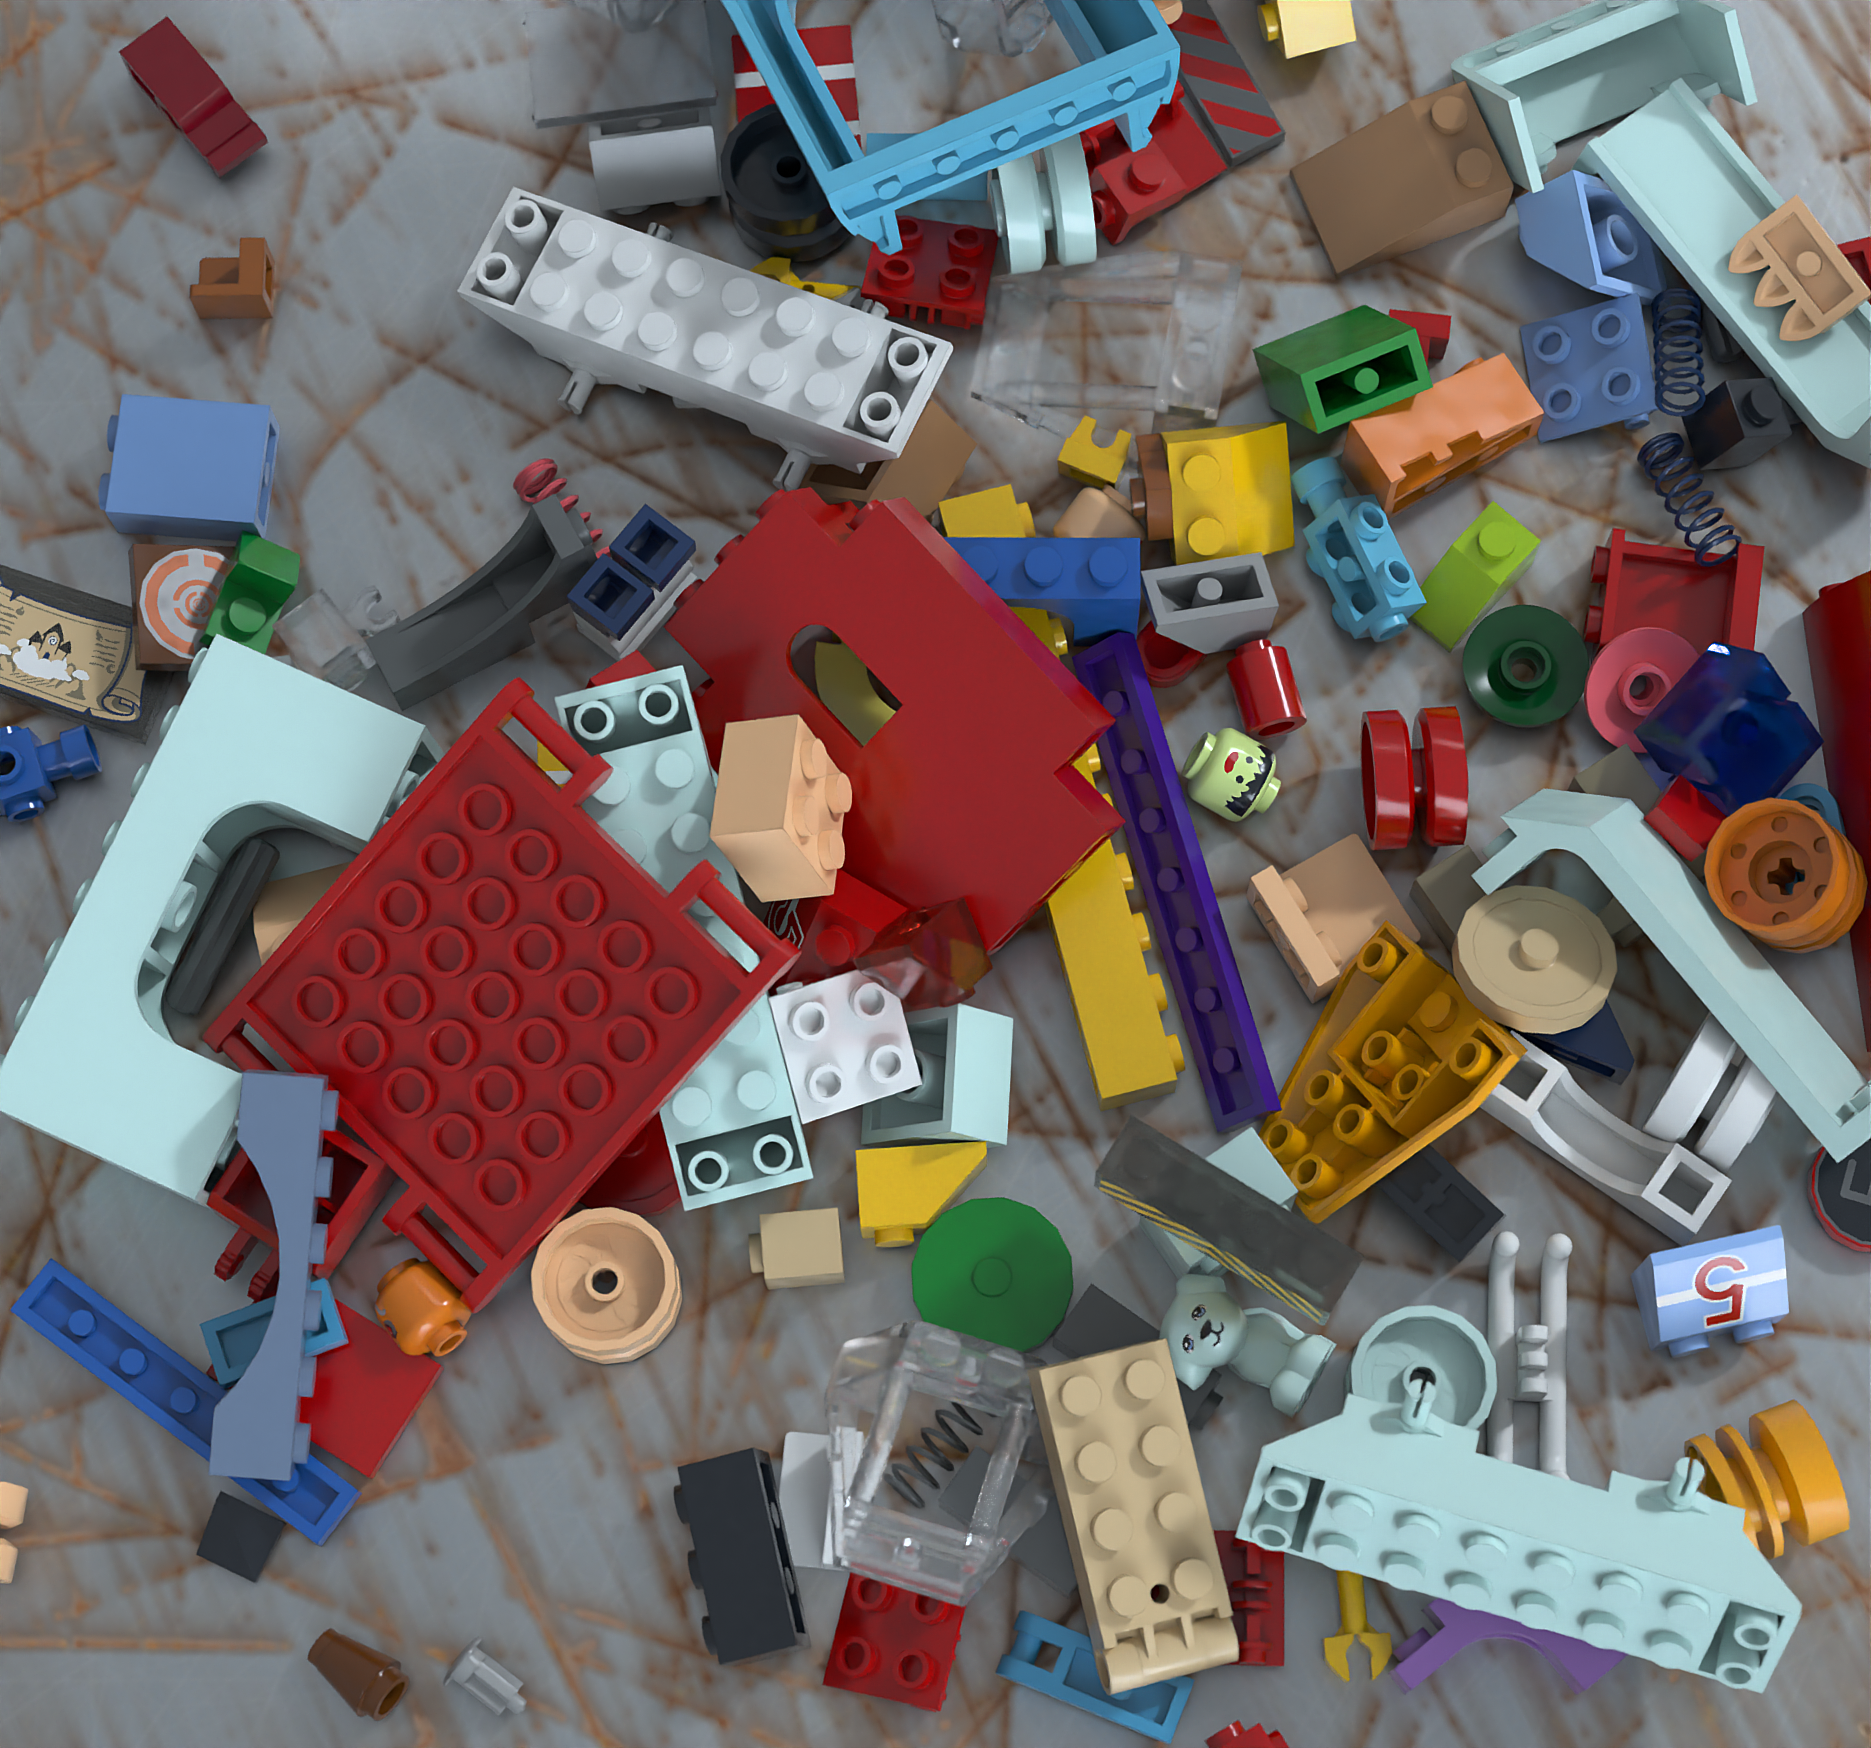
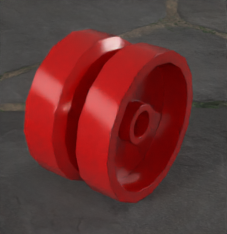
(1419, 778)

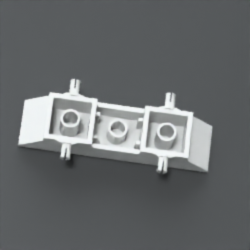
(669, 319)

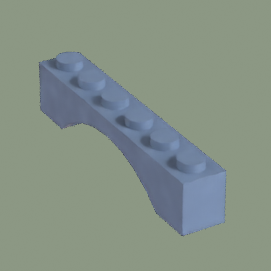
(282, 1133)

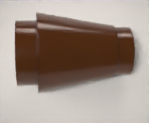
(359, 1674)

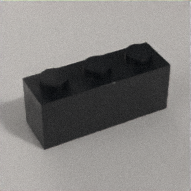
(741, 1558)

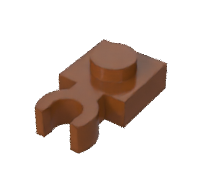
(1152, 489)

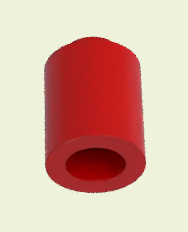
(1265, 690)

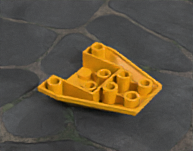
(1383, 1073)

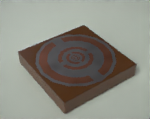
(172, 601)

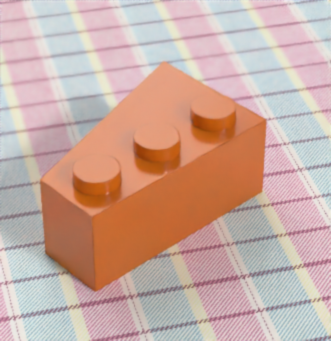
(1440, 434)

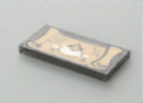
(75, 657)

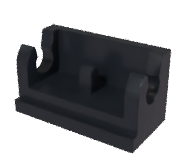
(1442, 1201)

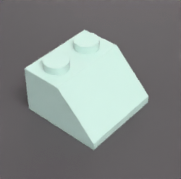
(964, 1081)

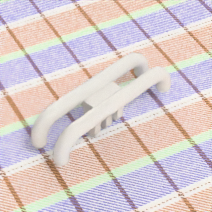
(1533, 1358)

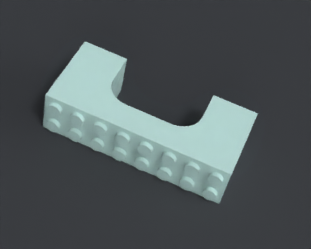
(237, 758)

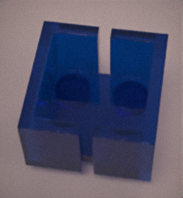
(1729, 741)

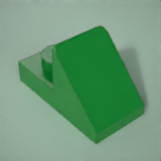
(252, 592)

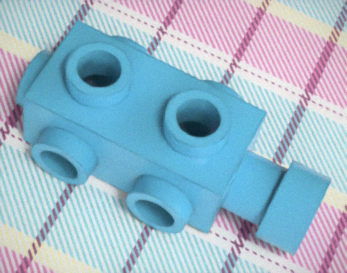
(1356, 555)

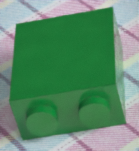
(1342, 368)

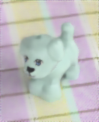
(1258, 1345)

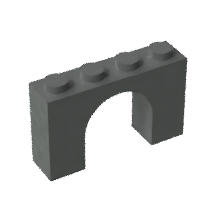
(1091, 1327)

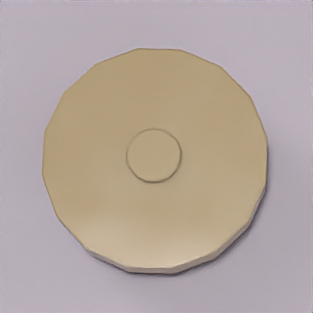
(1534, 959)

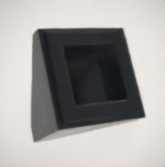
(239, 1537)

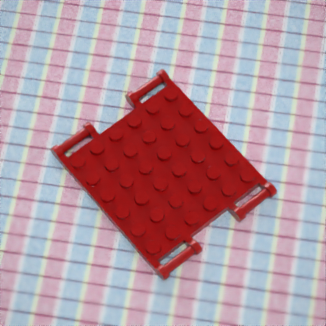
(501, 994)

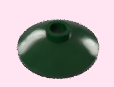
(1530, 638)

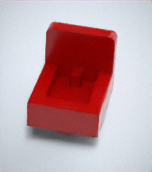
(1133, 189)

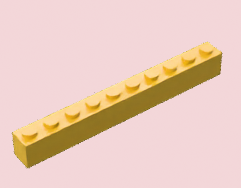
(1090, 914)

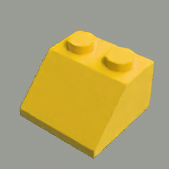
(1229, 491)

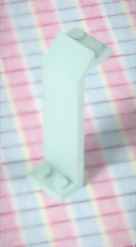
(1696, 203)
(1700, 945)

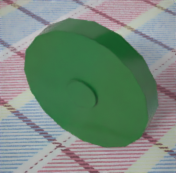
(994, 1273)

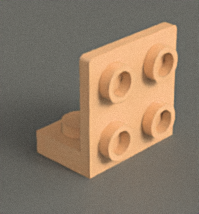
(1326, 912)

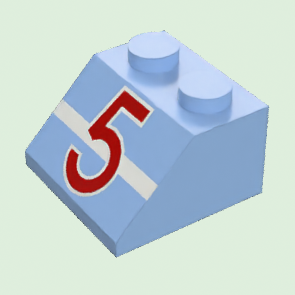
(1713, 1291)

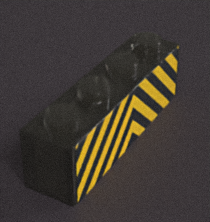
(1227, 1220)

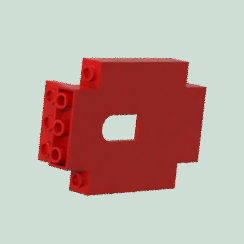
(975, 768)

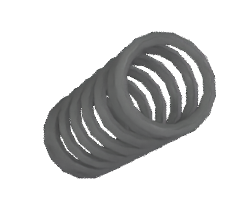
(901, 1485)

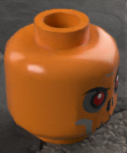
(421, 1309)

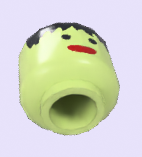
(1231, 774)

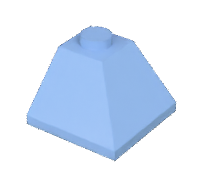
(1590, 238)

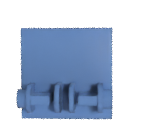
(1590, 368)

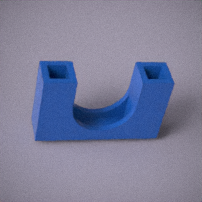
(1080, 578)

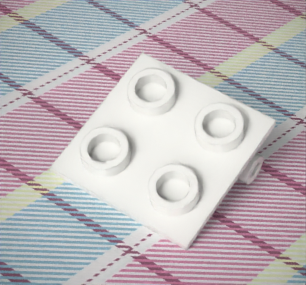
(842, 1043)

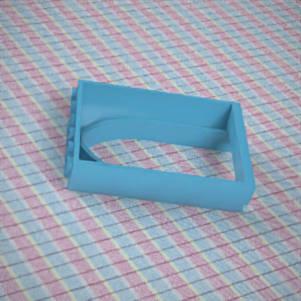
(1123, 75)

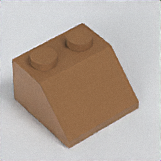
(921, 474)

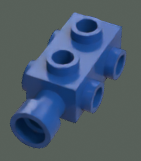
(39, 765)

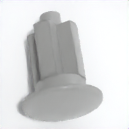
(486, 1680)

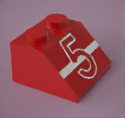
(831, 928)

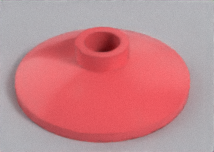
(1641, 651)

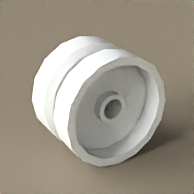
(1709, 1086)

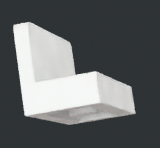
(806, 1497)

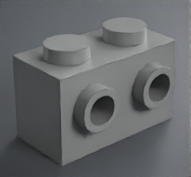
(654, 160)

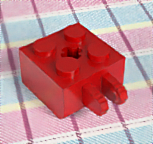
(241, 1199)

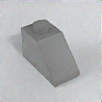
(1212, 602)

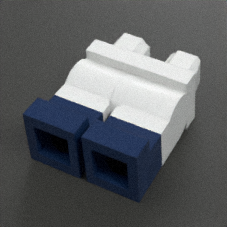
(633, 594)

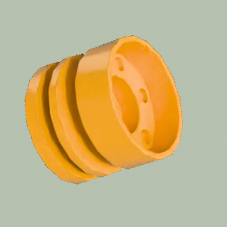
(1778, 1480)

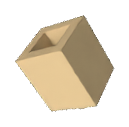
(798, 1248)

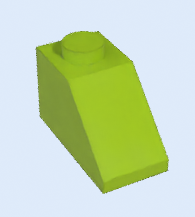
(1474, 575)

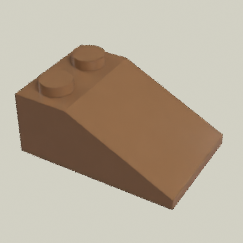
(1404, 181)

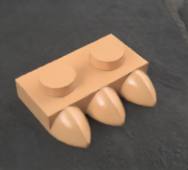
(1803, 268)

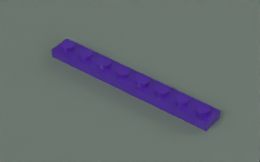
(1178, 887)

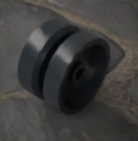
(774, 191)

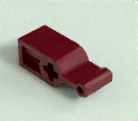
(192, 96)

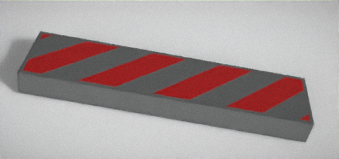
(1223, 86)

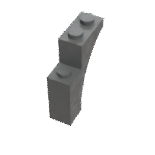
(490, 610)

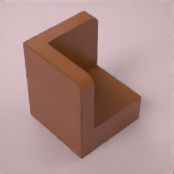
(236, 285)

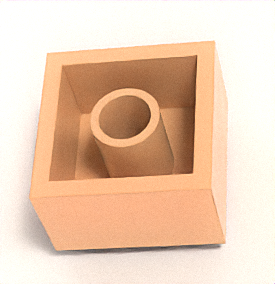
(780, 808)

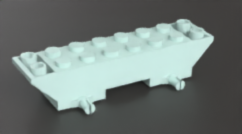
(736, 1115)
(1616, 1566)

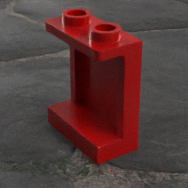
(1670, 591)

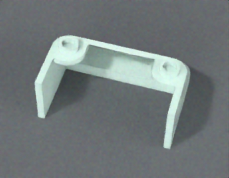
(1597, 68)

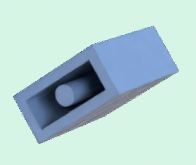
(190, 467)

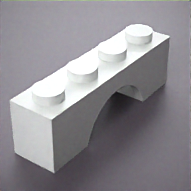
(1638, 1171)

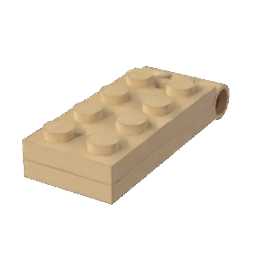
(1134, 1515)

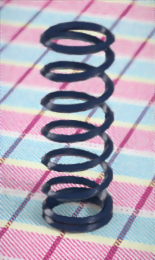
(1676, 325)
(1664, 442)

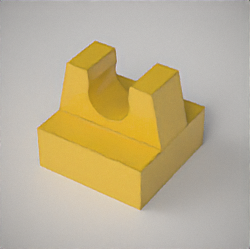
(1093, 464)

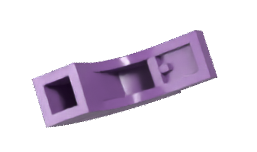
(1422, 1654)

